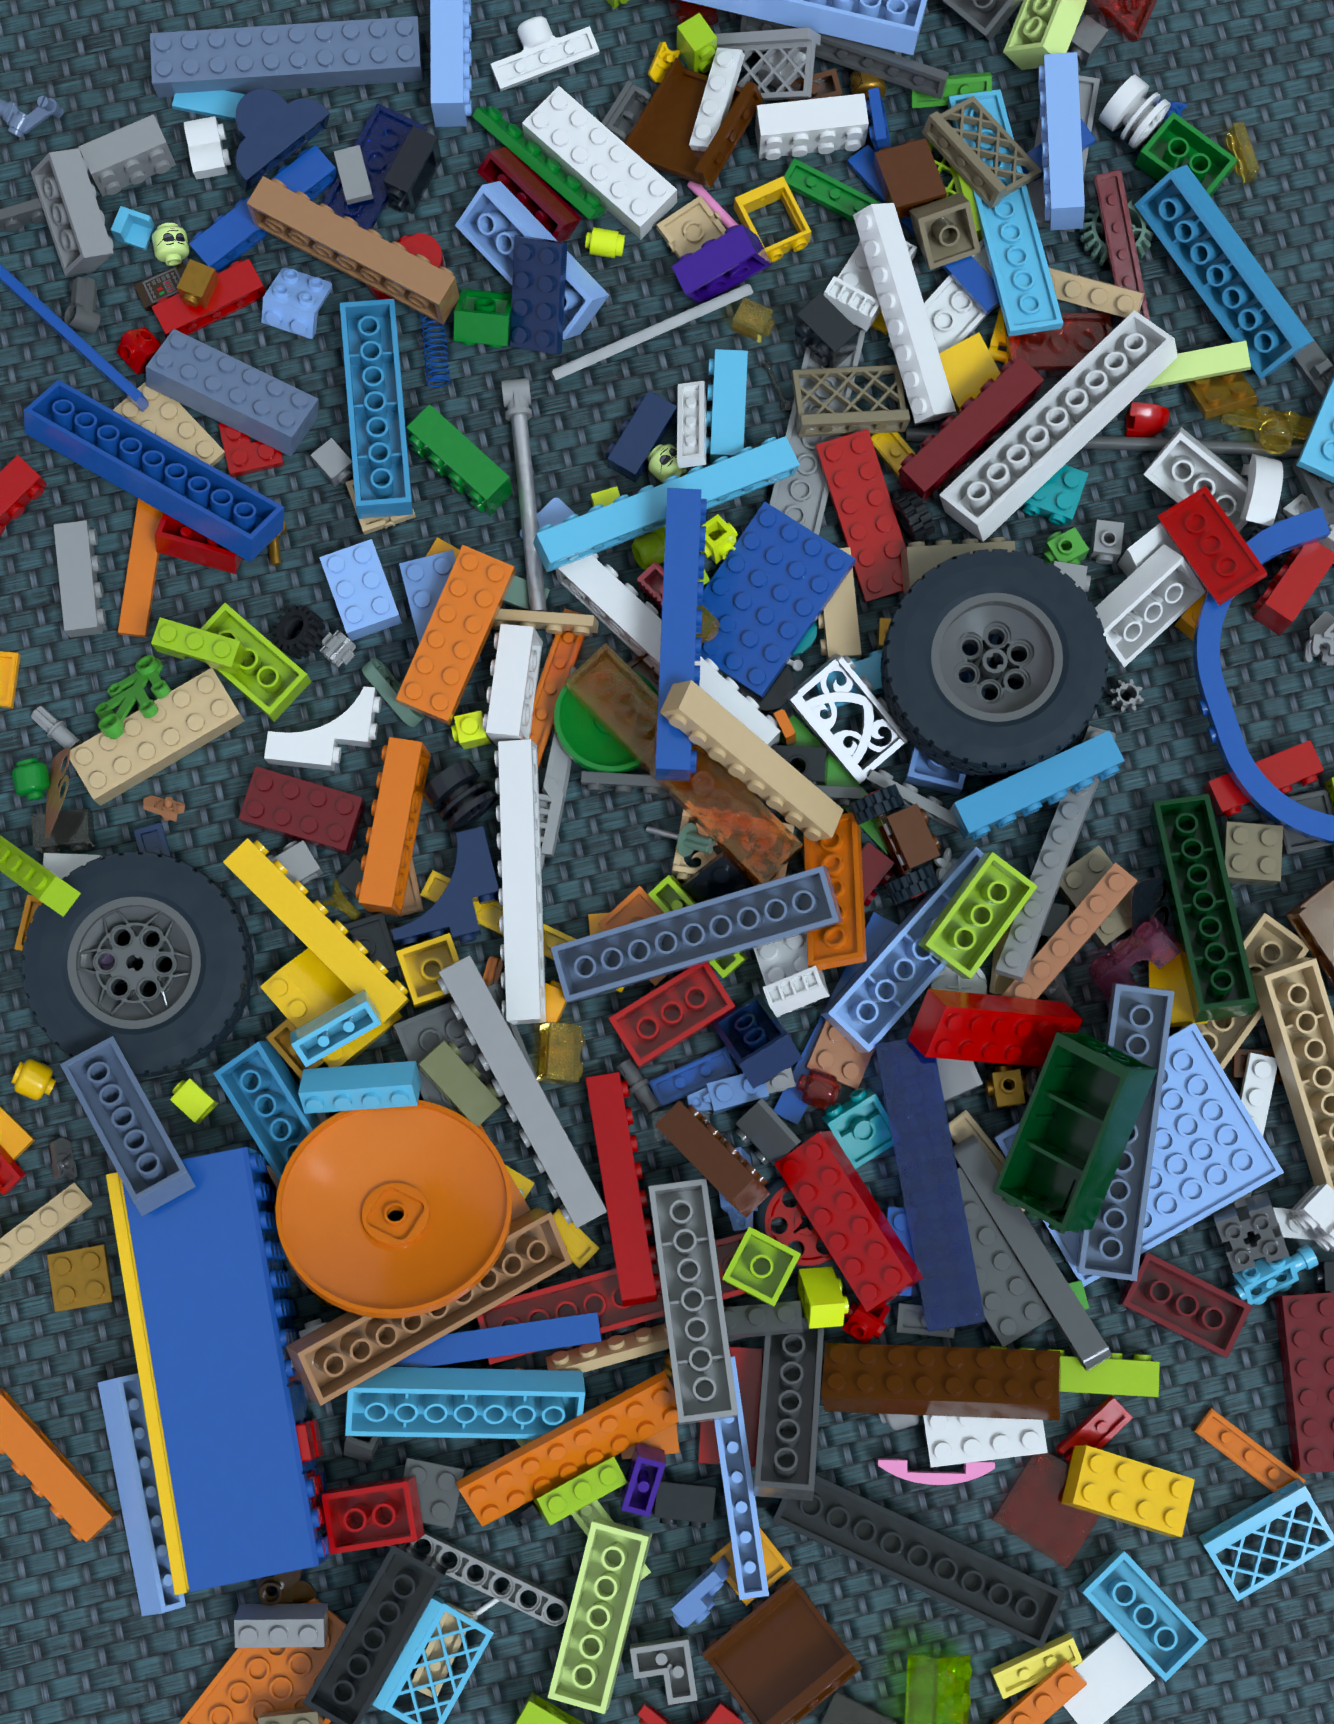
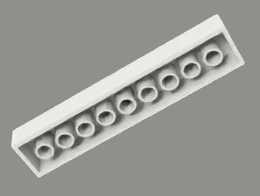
(1059, 425)
(640, 630)

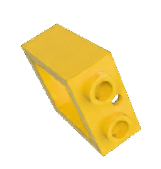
(766, 195)

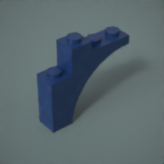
(455, 910)

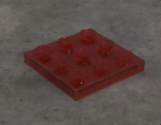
(1036, 1513)

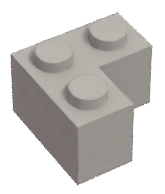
(667, 1658)

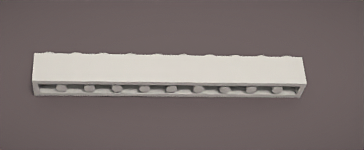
(520, 882)

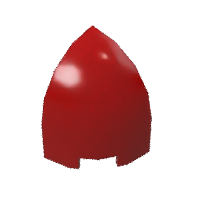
(1145, 419)

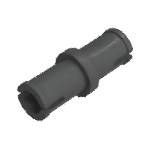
(638, 1086)

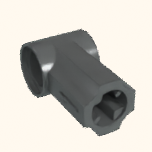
(81, 311)

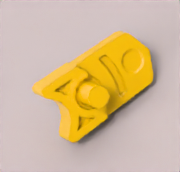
(661, 62)

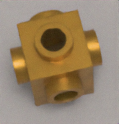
(1001, 1096)

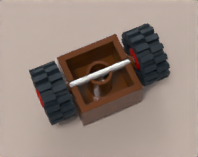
(905, 839)

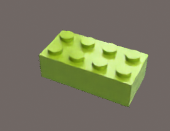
(265, 672)
(977, 915)

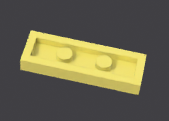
(1034, 1665)

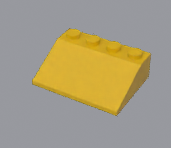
(309, 989)

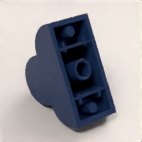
(272, 132)

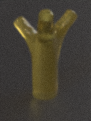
(342, 903)

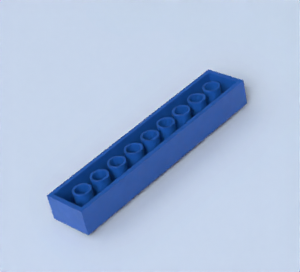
(154, 470)
(680, 623)

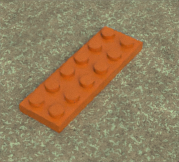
(842, 855)

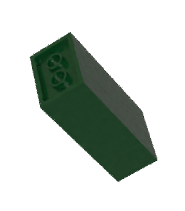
(1074, 1132)

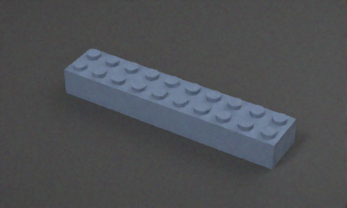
(287, 56)
(697, 934)
(1139, 1027)

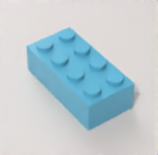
(1142, 1614)

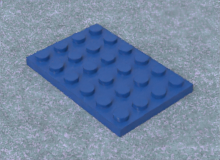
(770, 596)

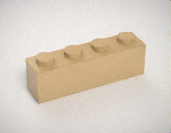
(840, 621)

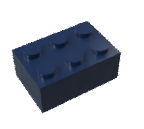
(757, 1041)

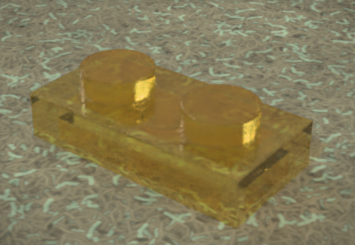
(1240, 144)

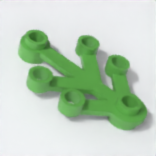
(147, 669)

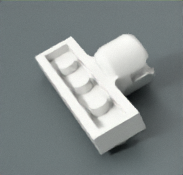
(542, 53)

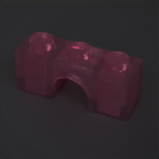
(1148, 943)

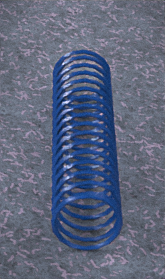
(436, 376)

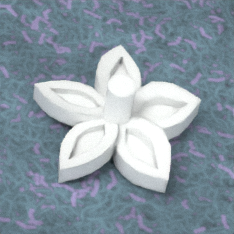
(944, 863)

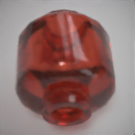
(818, 1089)

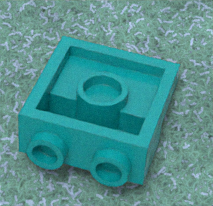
(1058, 496)
(860, 1126)

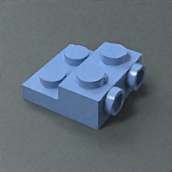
(698, 1597)

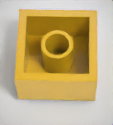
(421, 968)

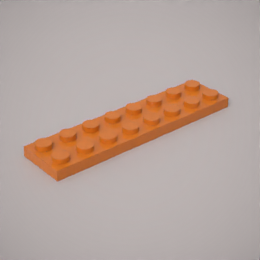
(570, 1449)

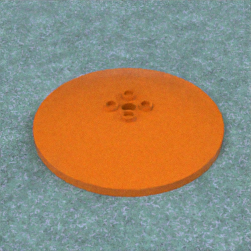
(385, 1160)

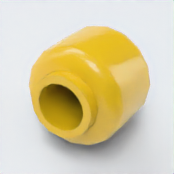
(33, 1079)

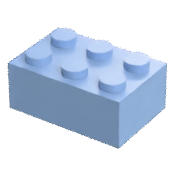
(360, 590)

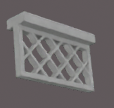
(770, 42)

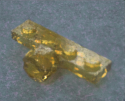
(1274, 427)

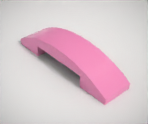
(971, 1471)

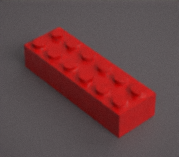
(989, 1027)
(848, 1220)

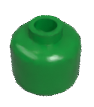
(31, 779)

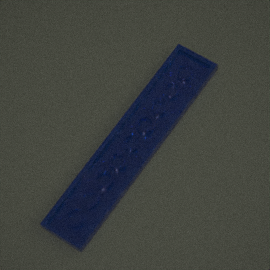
(930, 1186)

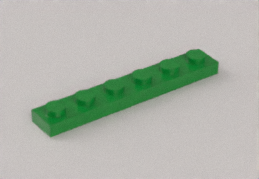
(545, 167)

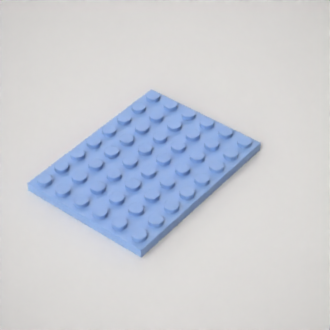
(1202, 1149)

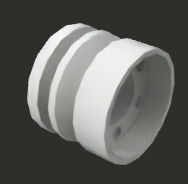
(1135, 112)

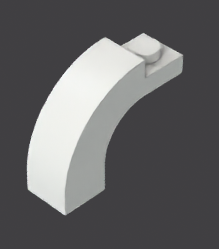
(1263, 490)

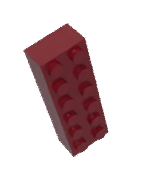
(971, 428)
(1307, 1364)

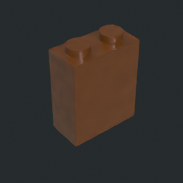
(908, 176)

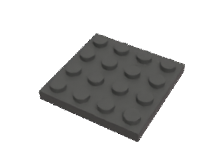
(439, 1024)

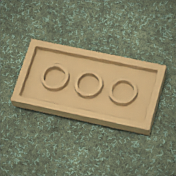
(173, 423)

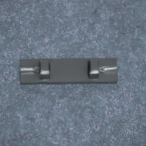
(1314, 368)

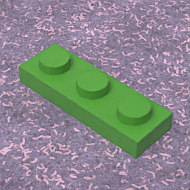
(955, 85)

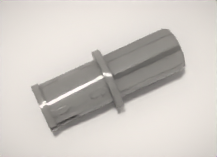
(54, 728)

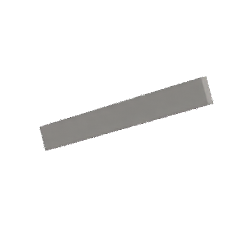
(651, 332)

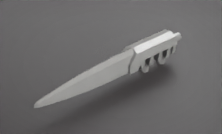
(553, 797)

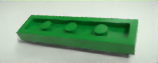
(826, 190)

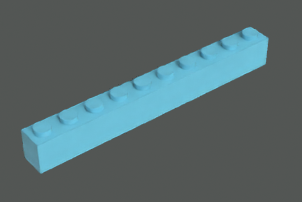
(646, 511)

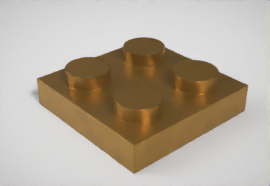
(1221, 394)
(80, 1278)

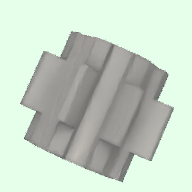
(337, 648)
(1129, 688)

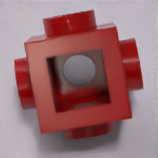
(138, 348)
(865, 1324)

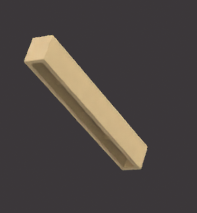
(751, 760)

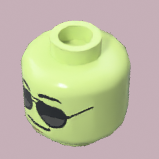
(170, 244)
(664, 462)

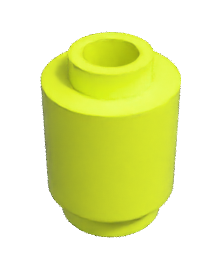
(605, 243)

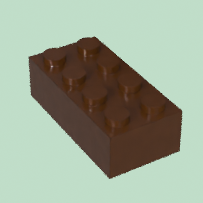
(714, 1157)

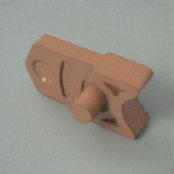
(165, 807)

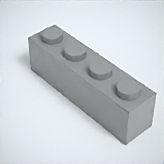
(79, 579)

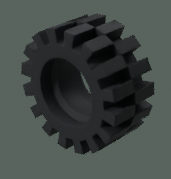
(913, 516)
(289, 625)

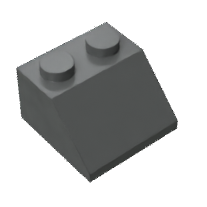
(766, 1133)

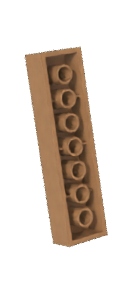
(353, 249)

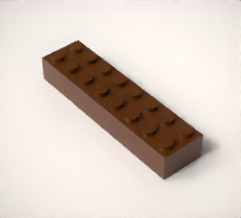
(942, 1381)

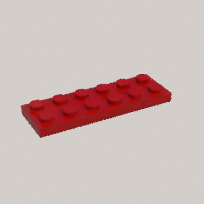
(864, 512)

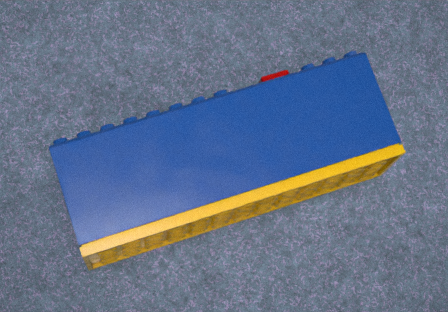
(217, 1378)

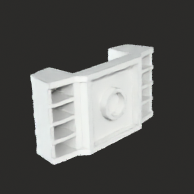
(854, 290)
(787, 975)

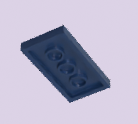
(538, 294)

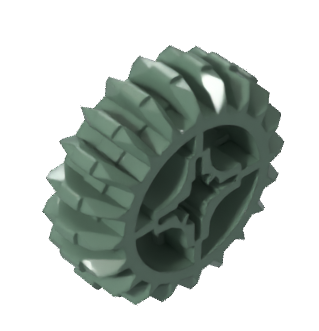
(1094, 234)

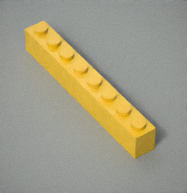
(314, 929)

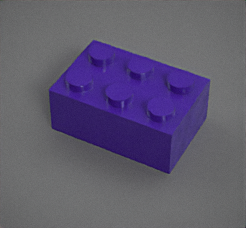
(721, 264)

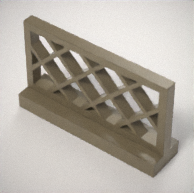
(967, 159)
(848, 422)

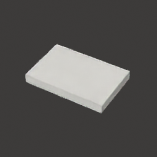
(1112, 1679)

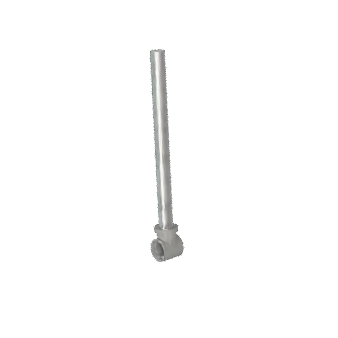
(517, 401)

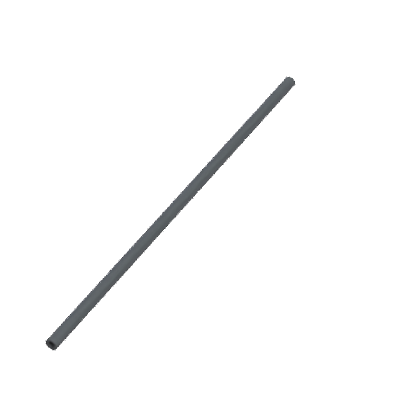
(1139, 443)

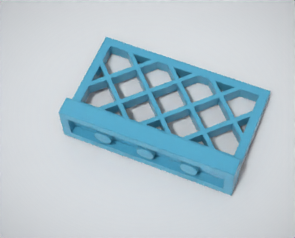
(1260, 1515)
(411, 1653)

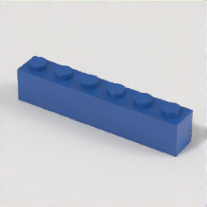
(236, 233)

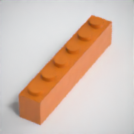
(51, 1472)

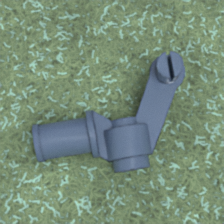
(21, 123)

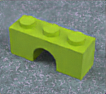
(213, 649)
(580, 1491)

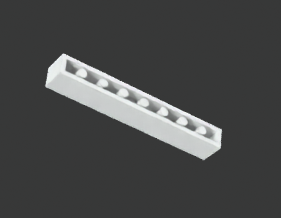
(904, 312)

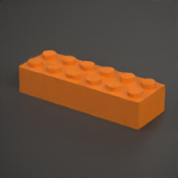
(455, 635)
(394, 826)

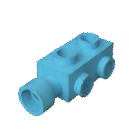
(1266, 1277)

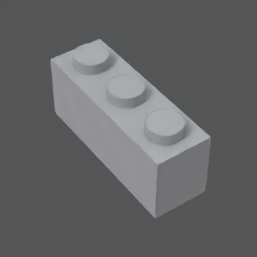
(281, 1625)

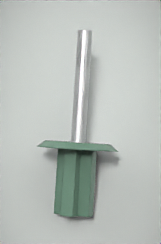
(687, 839)

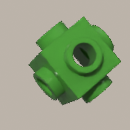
(1065, 548)

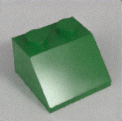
(483, 318)

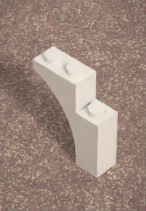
(319, 746)

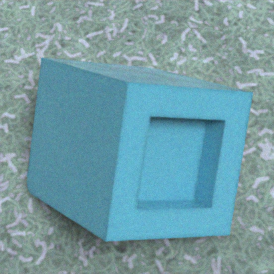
(133, 228)

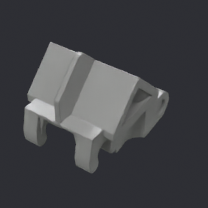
(1321, 640)

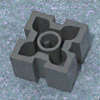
(1265, 1240)

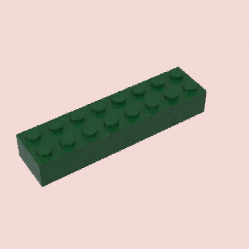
(1202, 908)

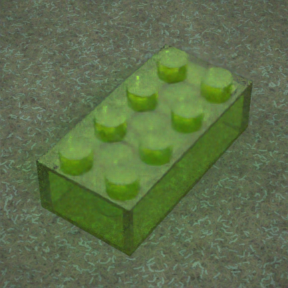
(938, 1688)

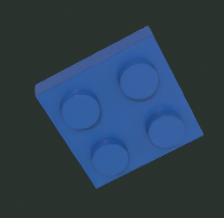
(878, 121)

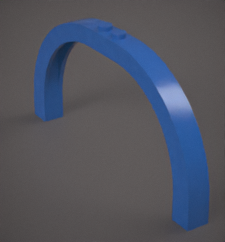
(1215, 700)

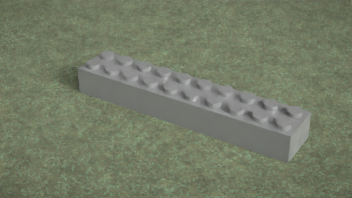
(525, 1096)

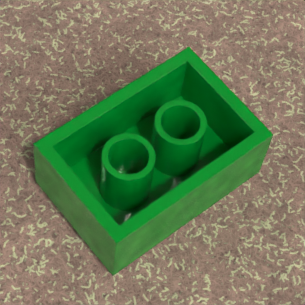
(1182, 144)

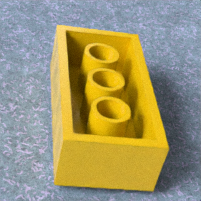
(1128, 1491)

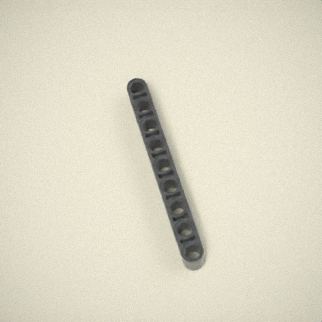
(1033, 1257)

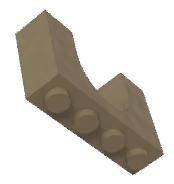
(919, 559)

